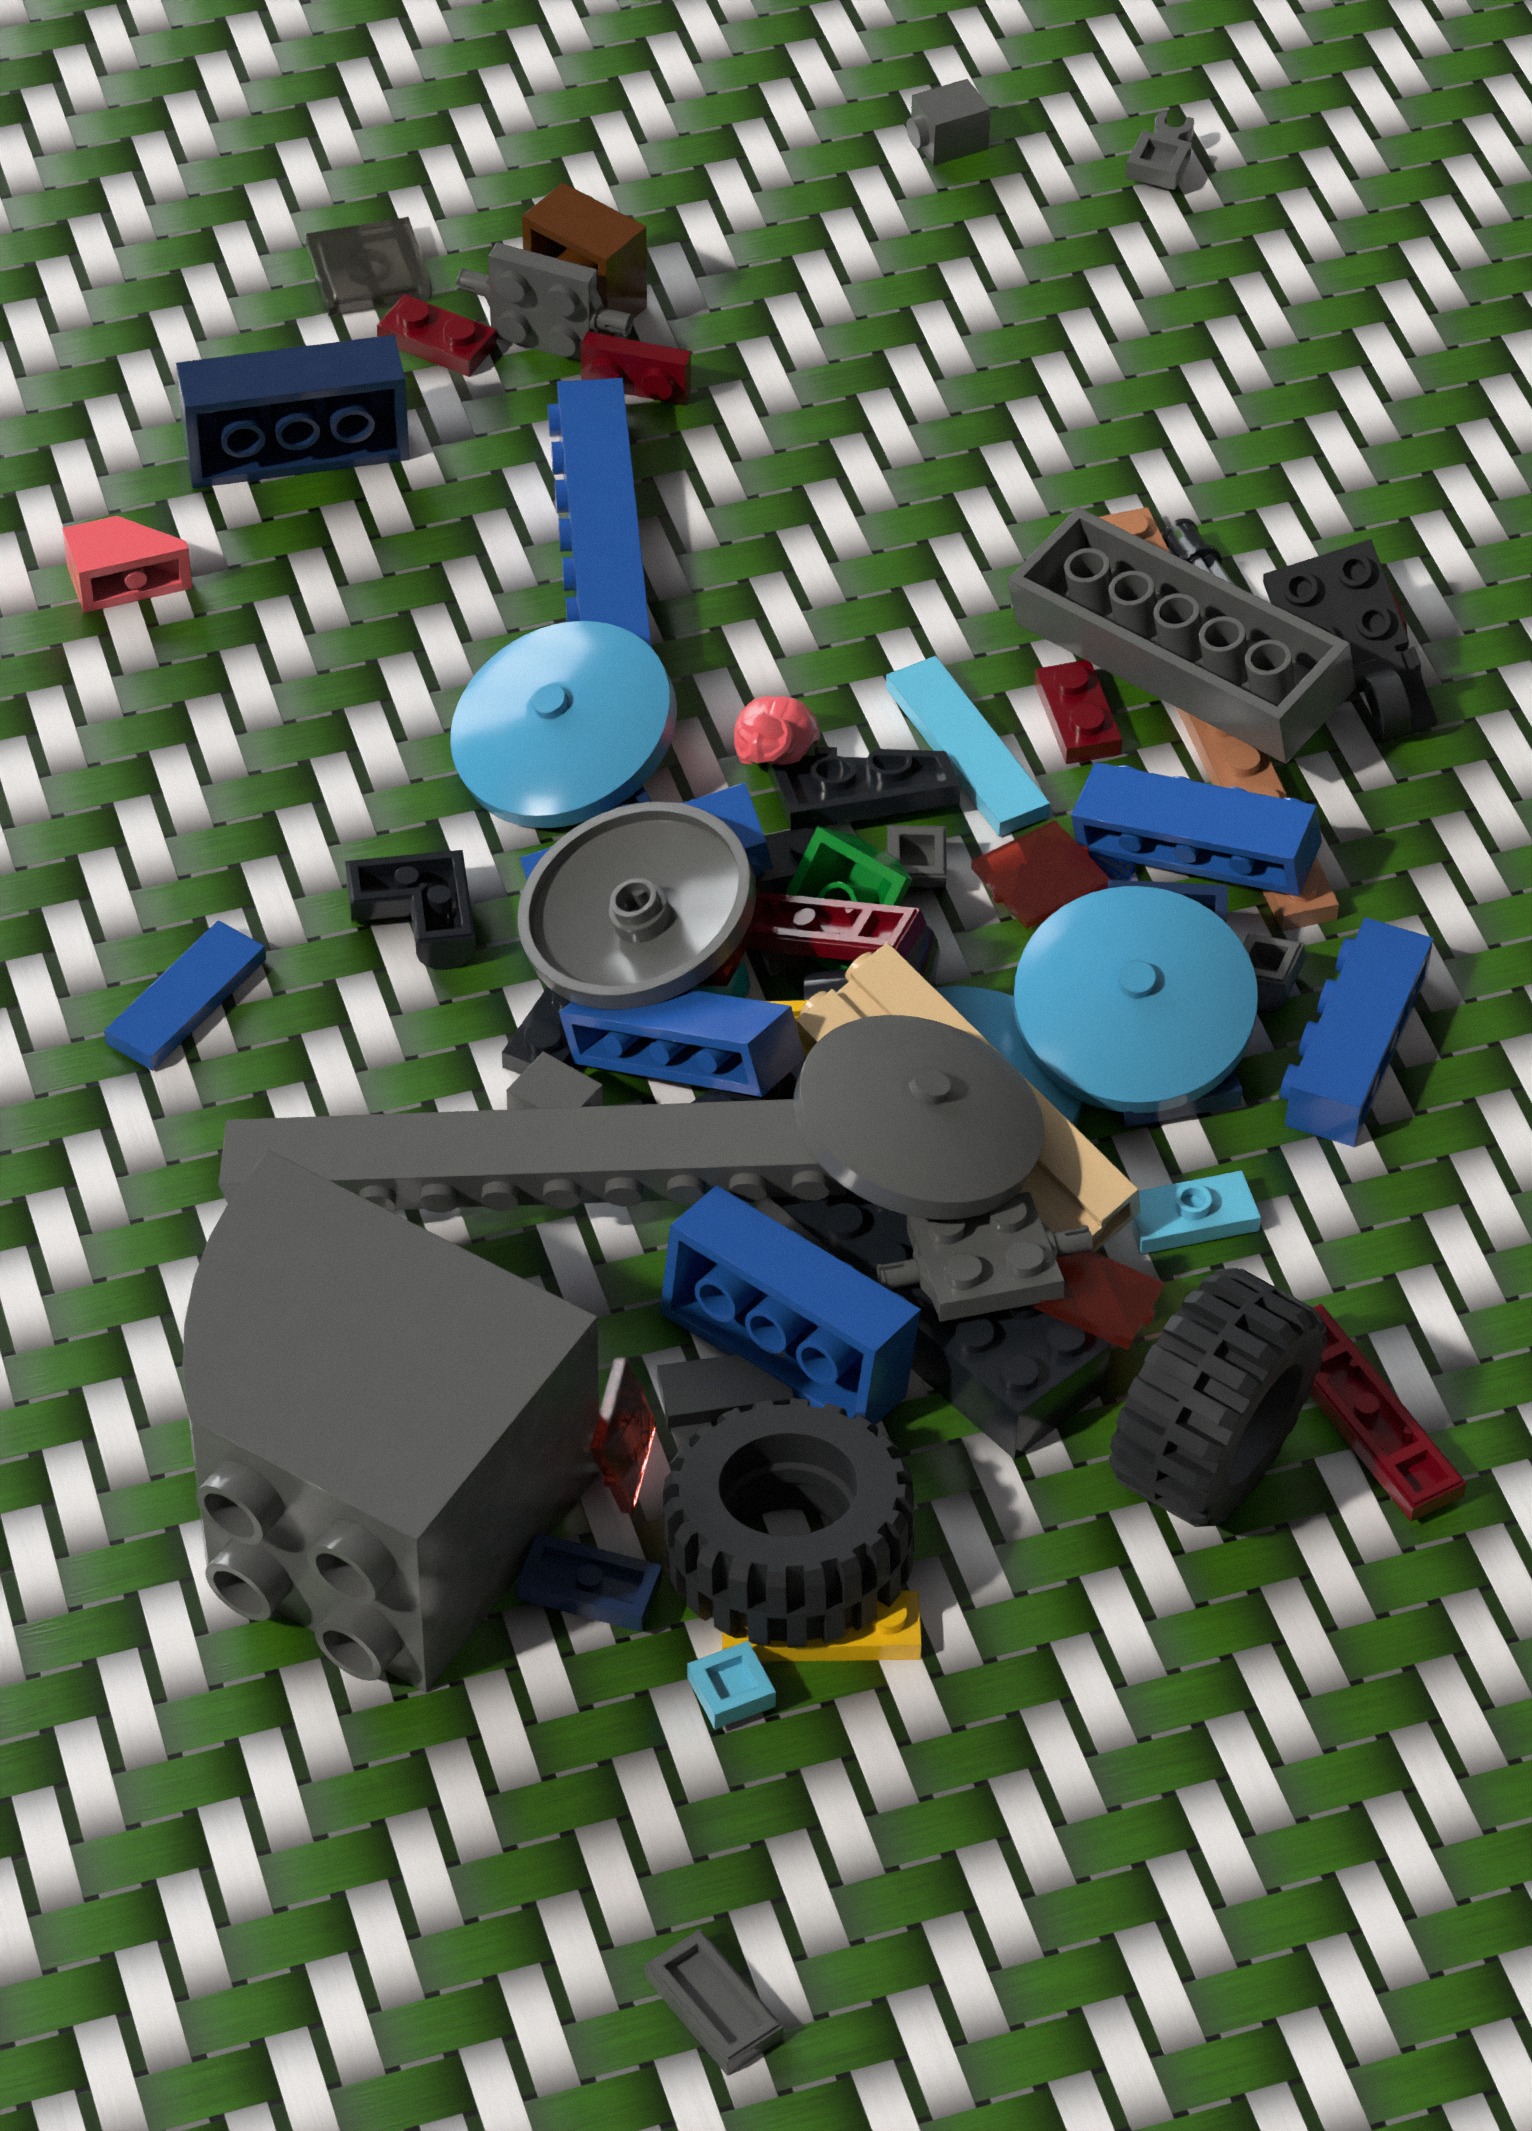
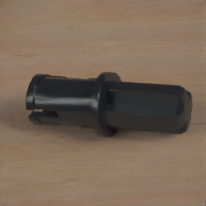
(1194, 548)

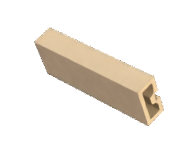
(1071, 1179)

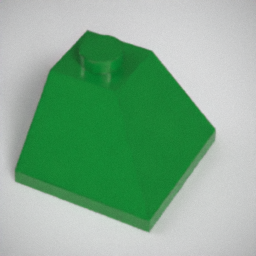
(848, 870)

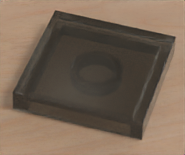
(368, 266)

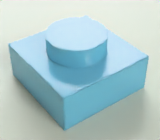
(731, 1685)

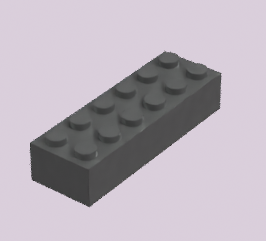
(1182, 634)

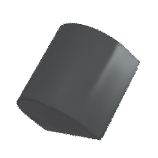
(920, 852)
(1275, 968)

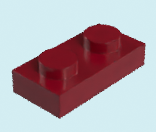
(438, 335)
(645, 367)
(1078, 711)

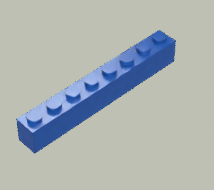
(599, 505)

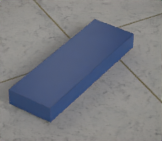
(185, 995)

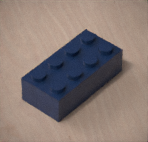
(293, 411)

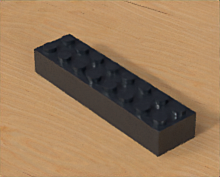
(1002, 1369)

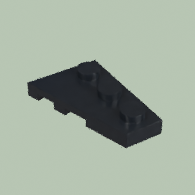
(860, 788)

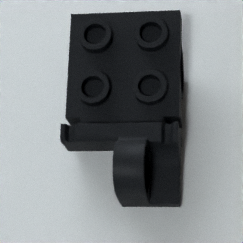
(1352, 600)

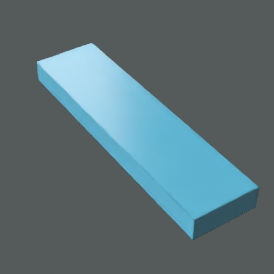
(977, 754)

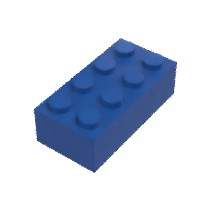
(770, 1291)

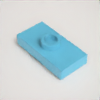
(1194, 1212)

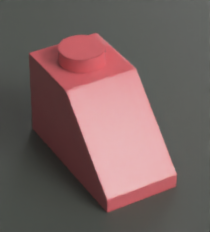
(123, 562)

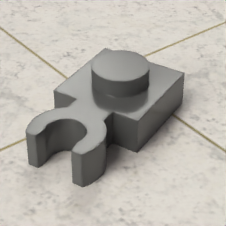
(1161, 155)

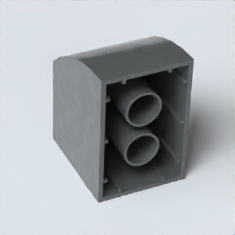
(375, 1422)

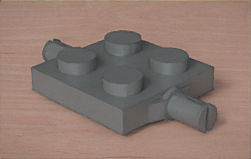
(542, 301)
(986, 1260)

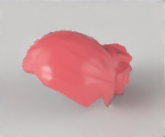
(775, 731)

